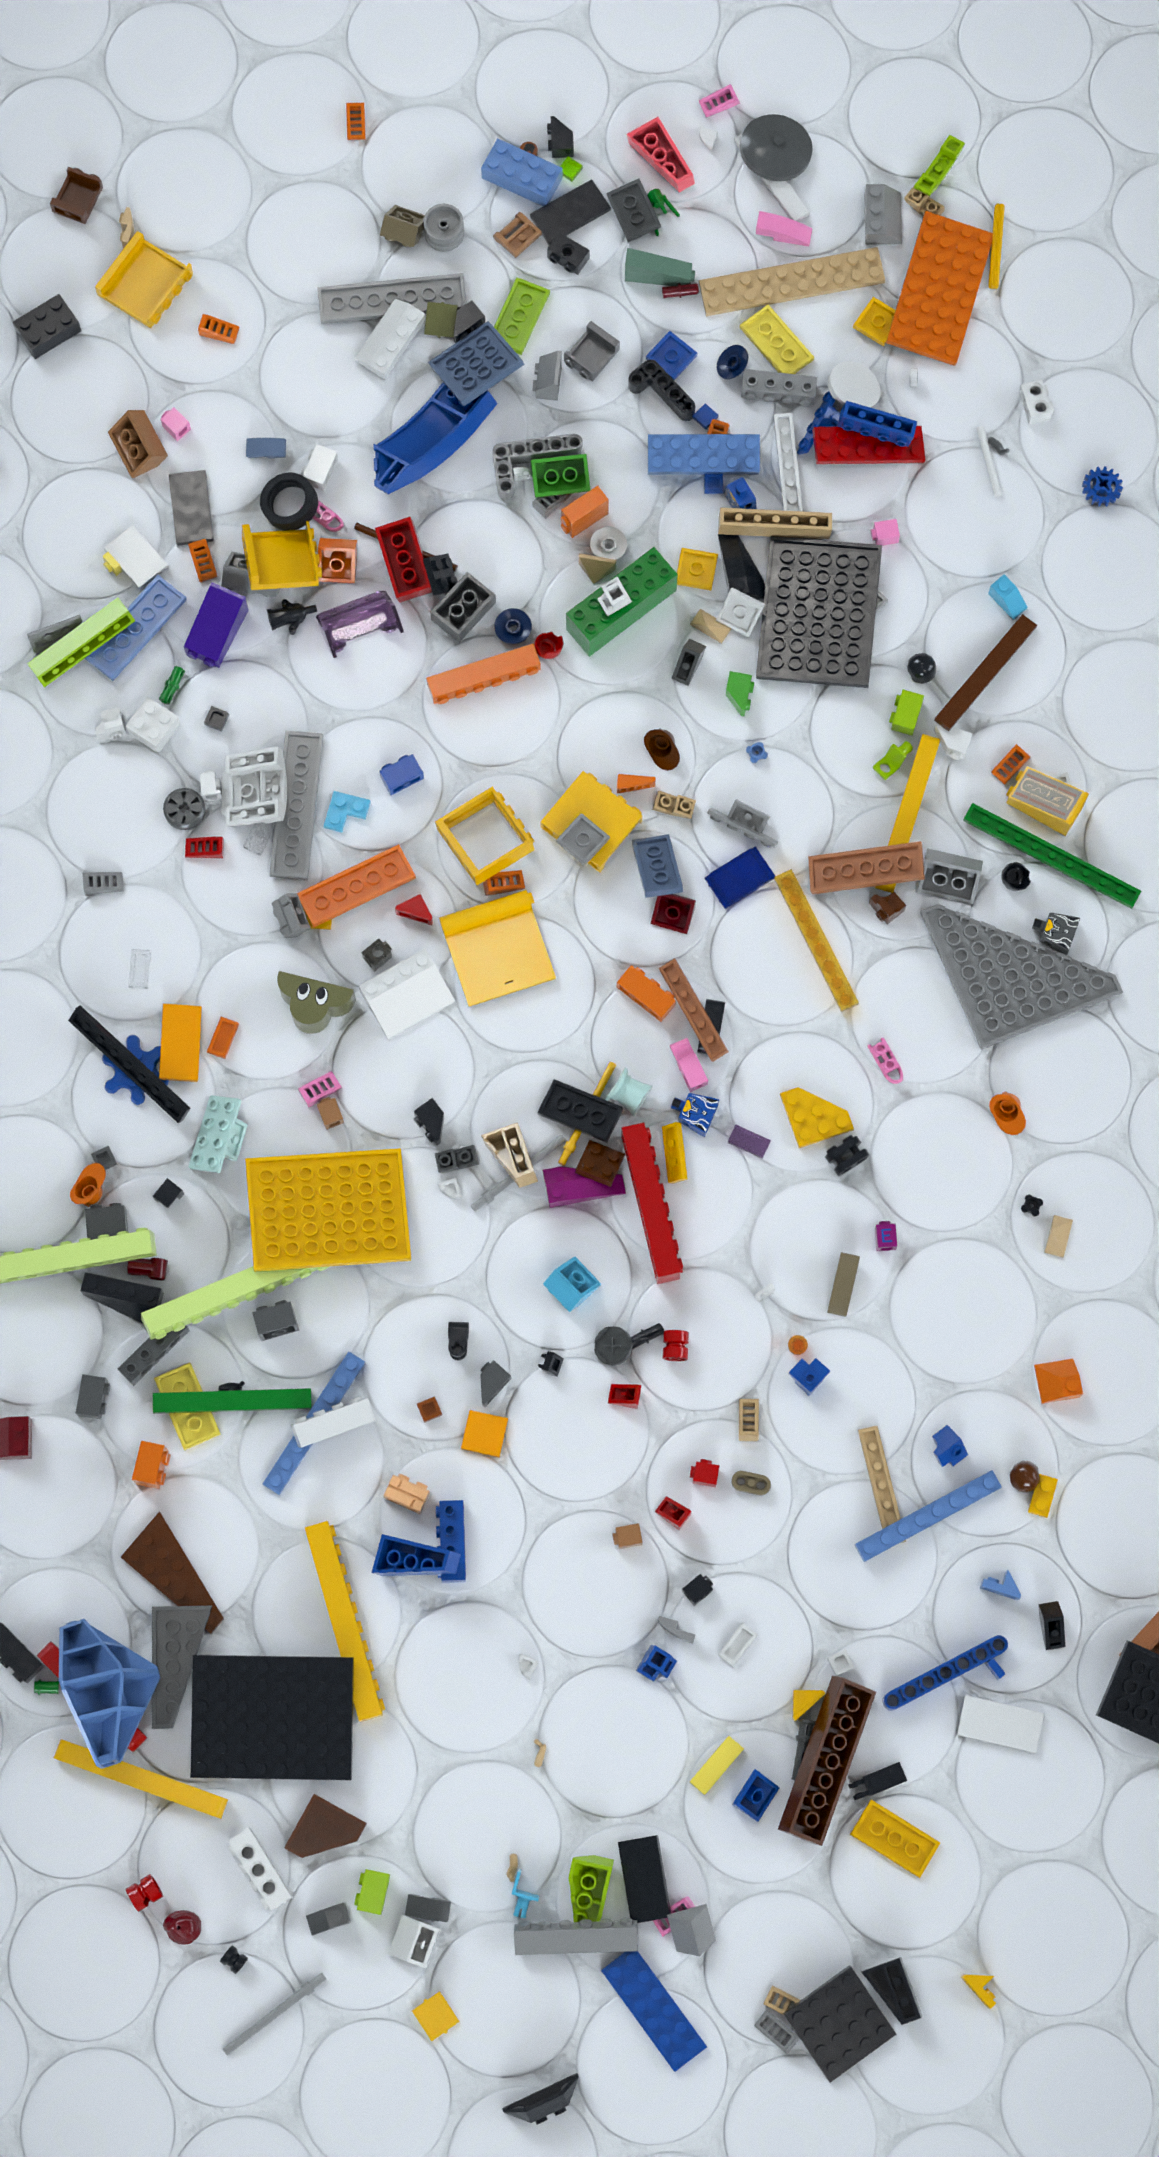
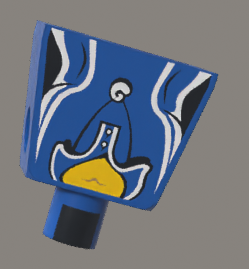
(740, 494)
(696, 1112)

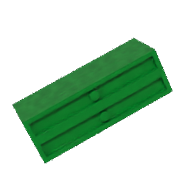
(647, 584)

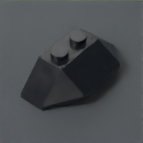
(544, 2102)

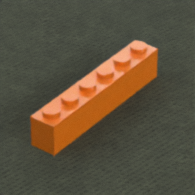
(483, 673)

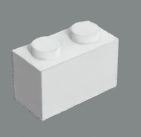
(320, 466)

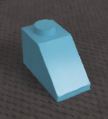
(1007, 597)

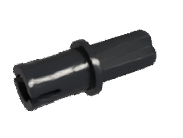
(647, 1335)

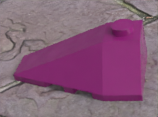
(568, 1187)

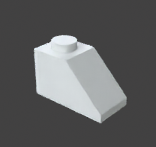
(954, 741)

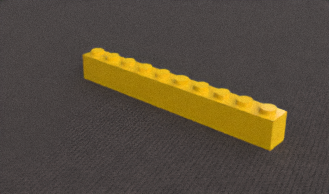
(343, 1618)

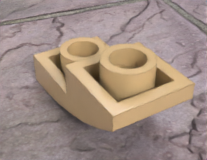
(923, 202)
(127, 226)
(674, 805)

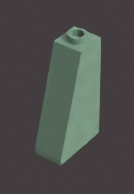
(656, 269)

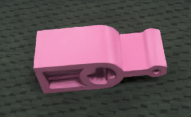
(689, 1065)

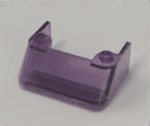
(357, 619)

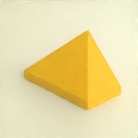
(804, 1700)

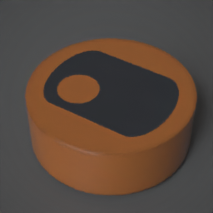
(530, 147)

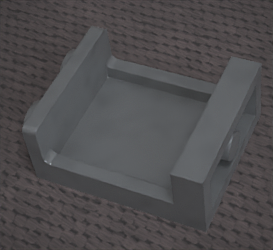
(592, 352)

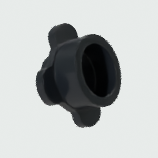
(1037, 1202)

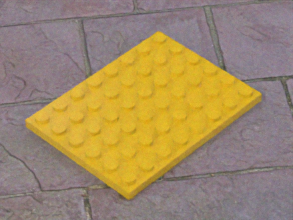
(327, 1209)

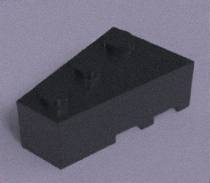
(895, 1989)

